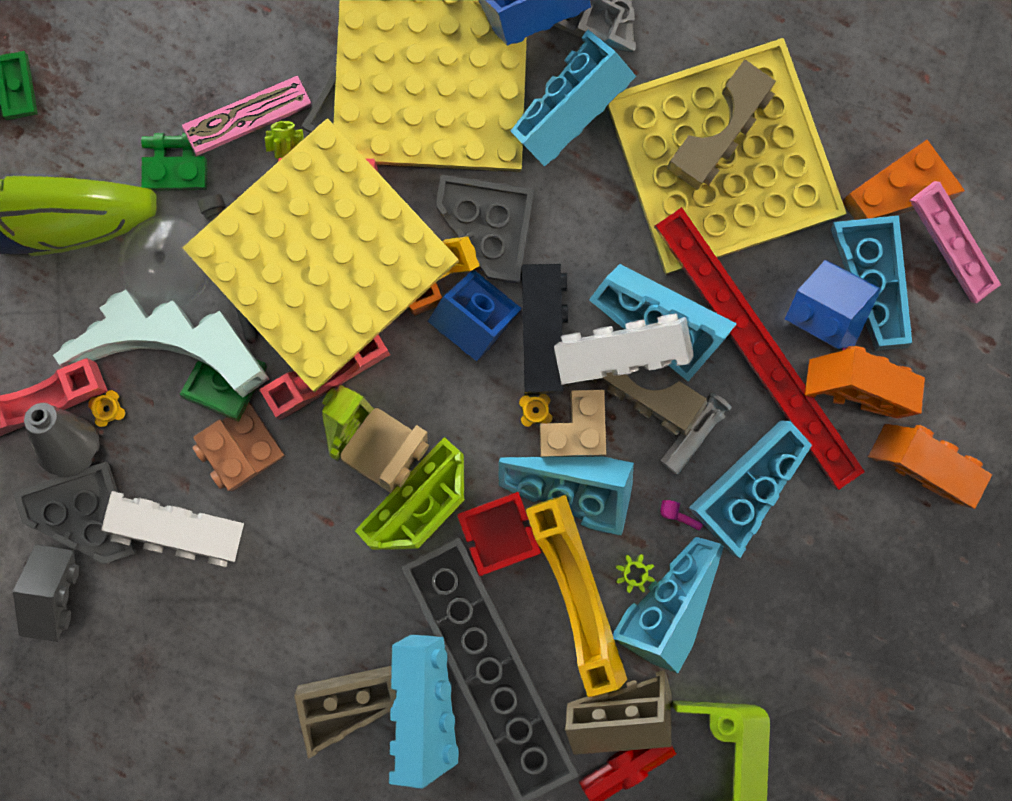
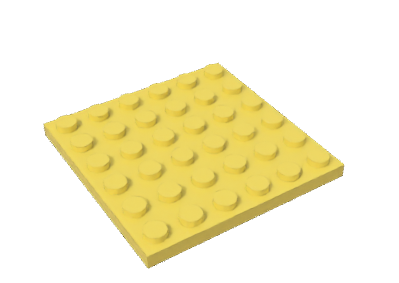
(428, 85)
(768, 185)
(320, 254)

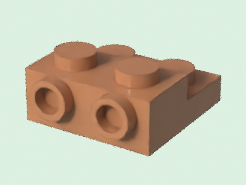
(237, 449)

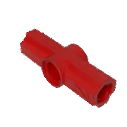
(623, 771)

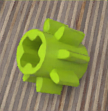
(282, 138)
(626, 570)

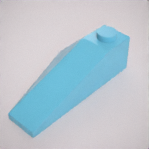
(594, 486)
(669, 616)

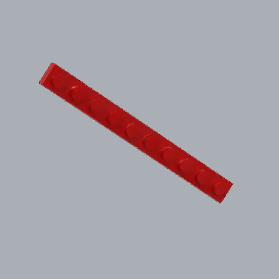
(759, 348)

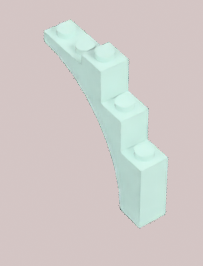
(167, 329)

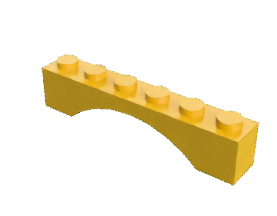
(594, 642)

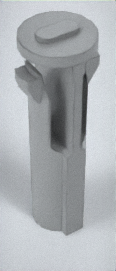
(686, 446)

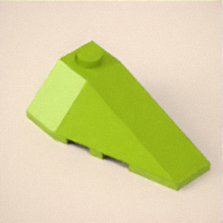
(342, 417)

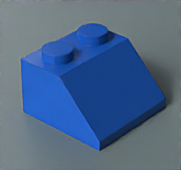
(833, 305)
(474, 314)

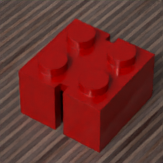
(498, 533)

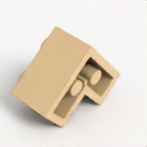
(584, 434)

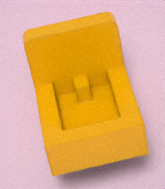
(464, 251)

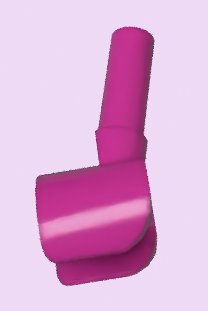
(670, 510)

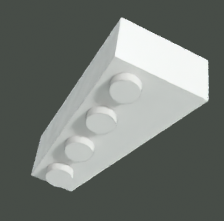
(624, 349)
(173, 529)

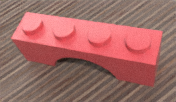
(63, 390)
(291, 393)

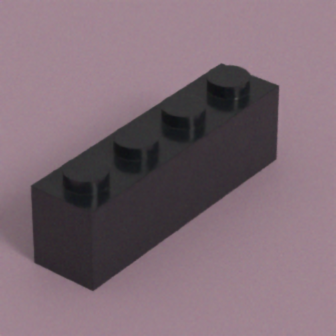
(542, 326)

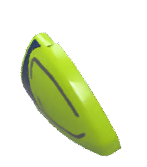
(67, 213)

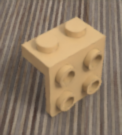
(385, 449)

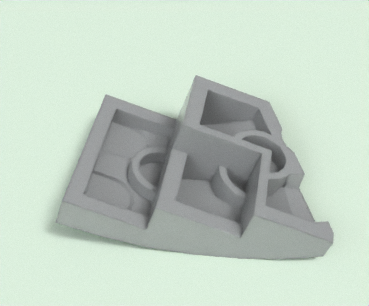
(608, 20)

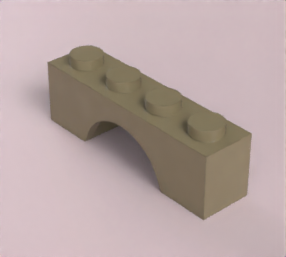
(744, 94)
(675, 406)

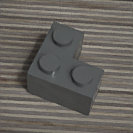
(44, 592)

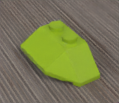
(420, 504)

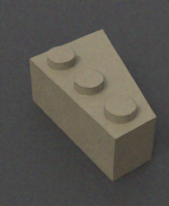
(341, 705)
(622, 719)

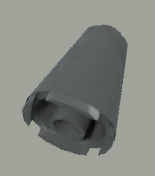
(60, 439)

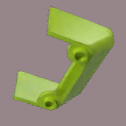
(750, 731)

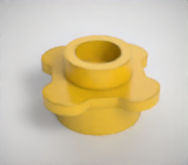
(97, 407)
(529, 416)

